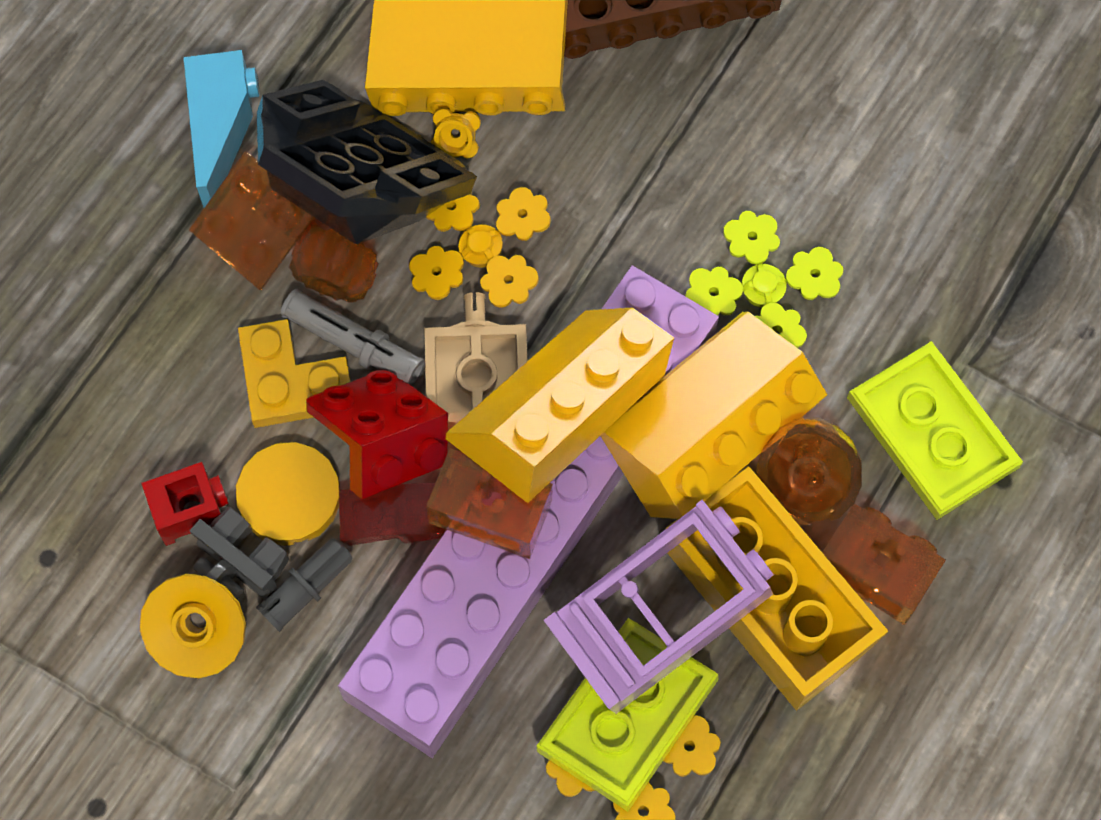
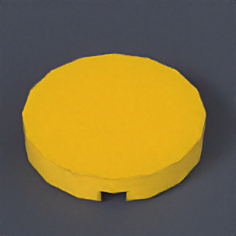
(288, 493)

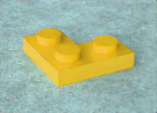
(275, 382)

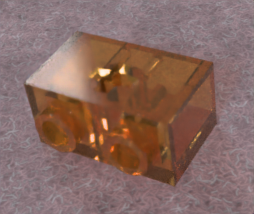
(459, 507)
(902, 580)

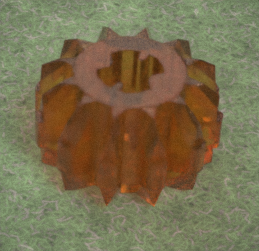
(333, 265)

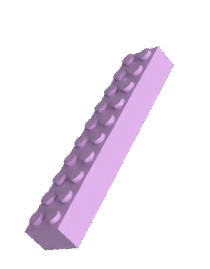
(475, 596)

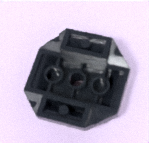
(352, 162)

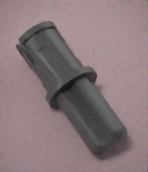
(305, 583)

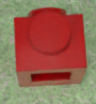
(170, 493)

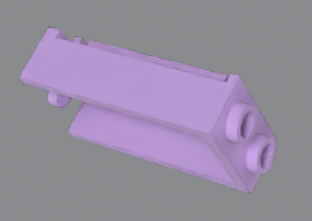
(602, 651)

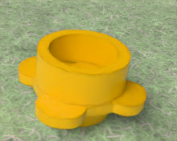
(466, 124)

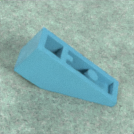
(218, 113)

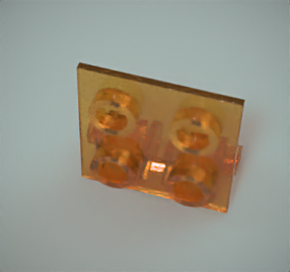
(251, 222)

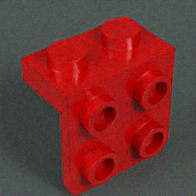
(389, 430)

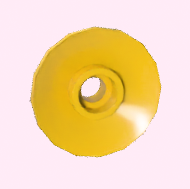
(180, 644)

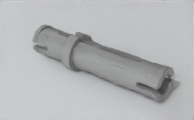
(369, 347)

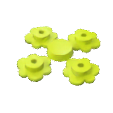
(764, 283)

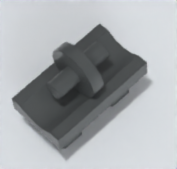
(221, 543)

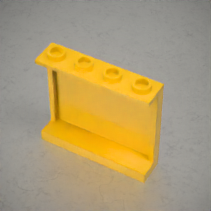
(467, 56)

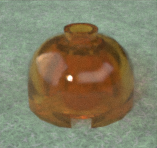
(811, 469)

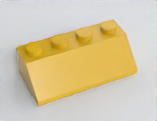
(564, 398)
(711, 416)
(814, 618)

